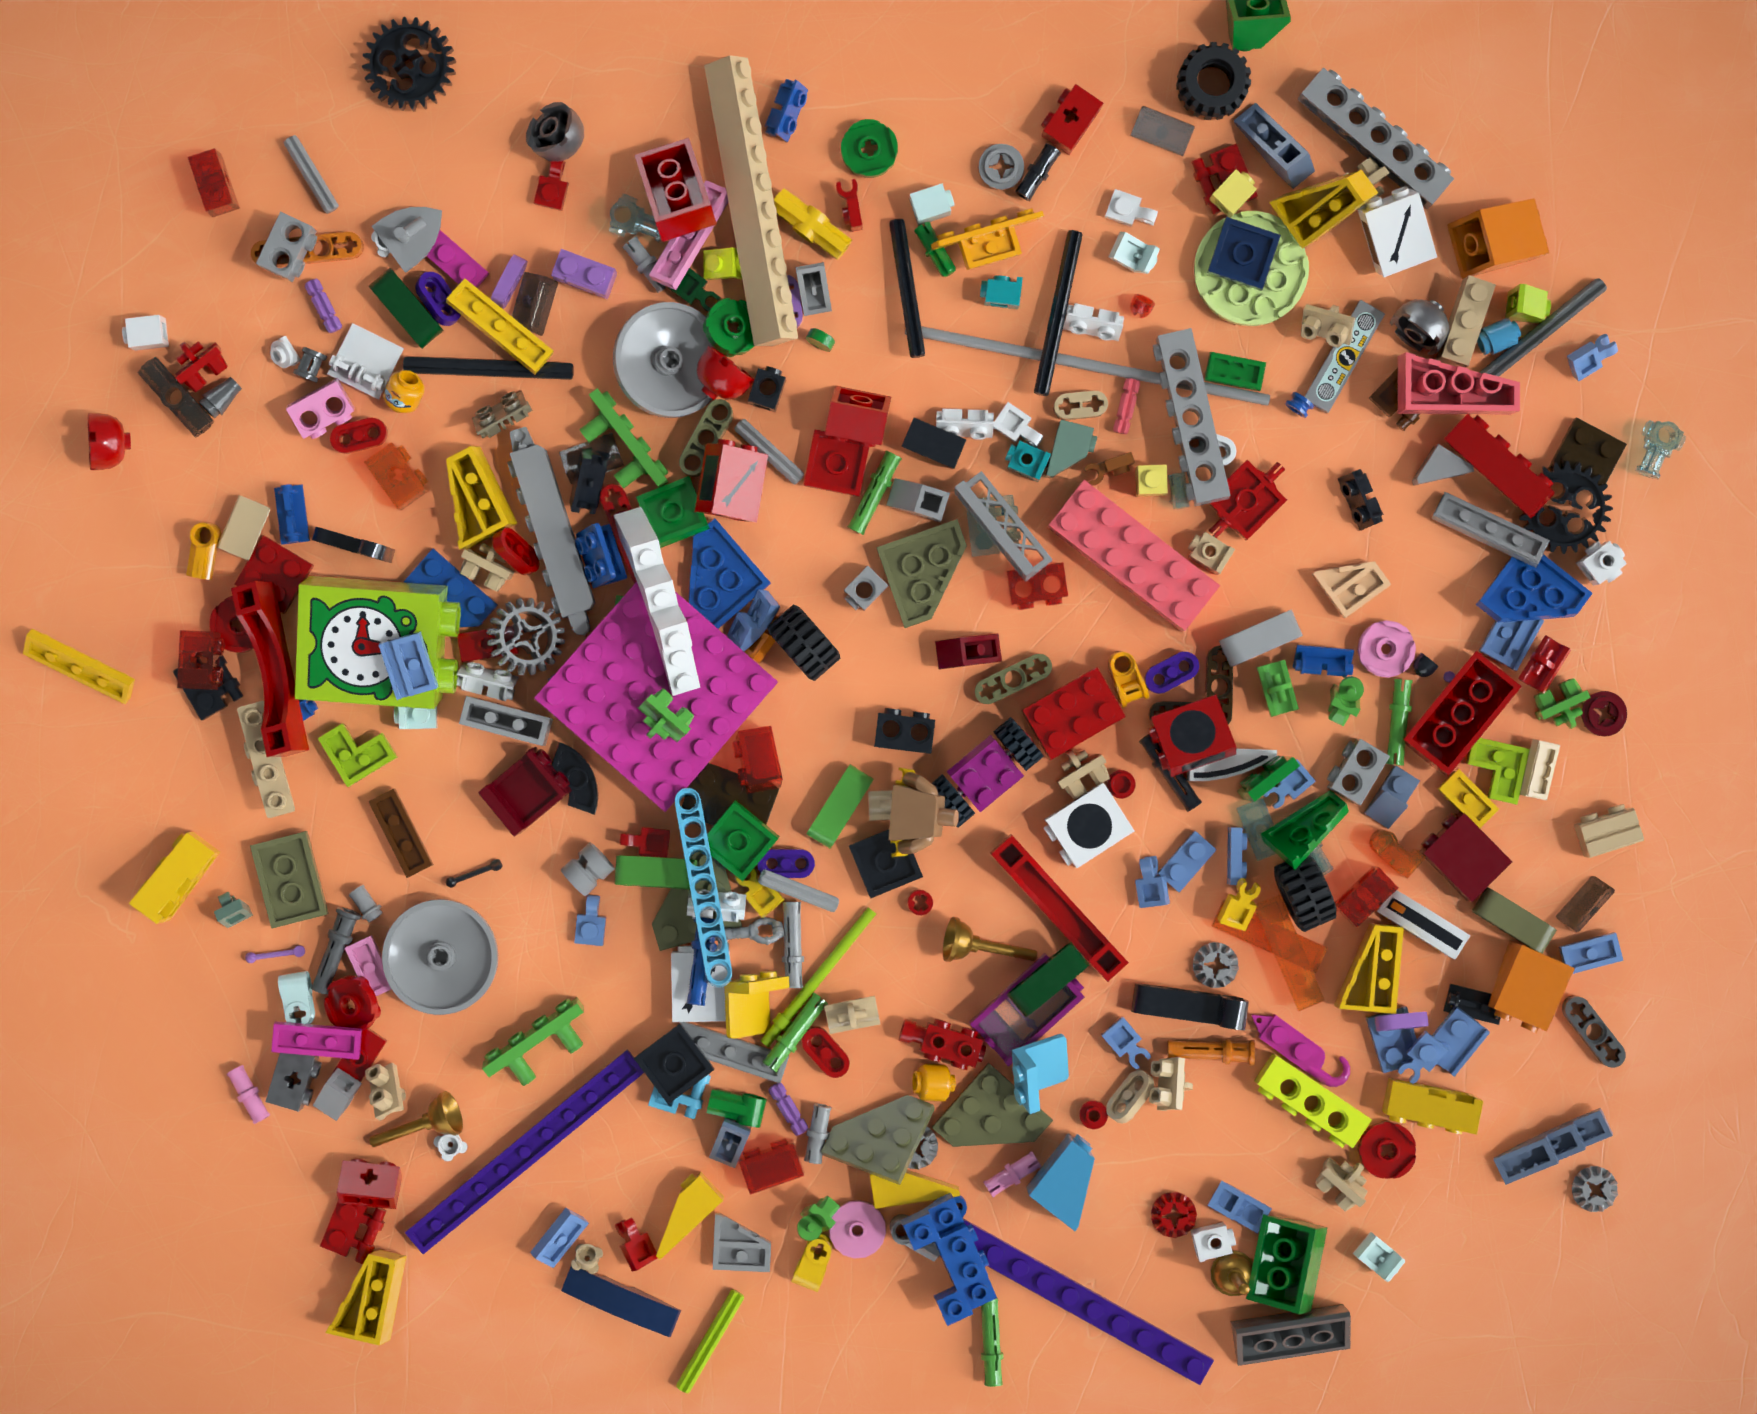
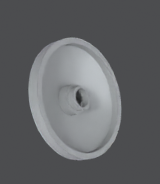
(659, 359)
(440, 956)

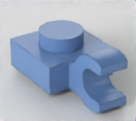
(1589, 357)
(1151, 888)
(590, 926)

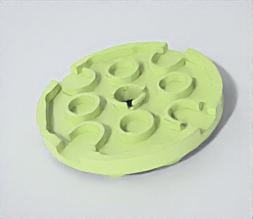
(1244, 304)

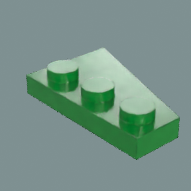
(1305, 829)

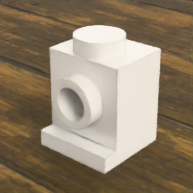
(1203, 1236)

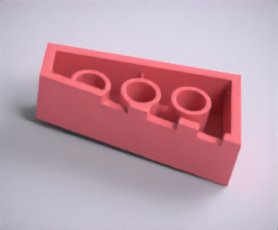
(1441, 388)

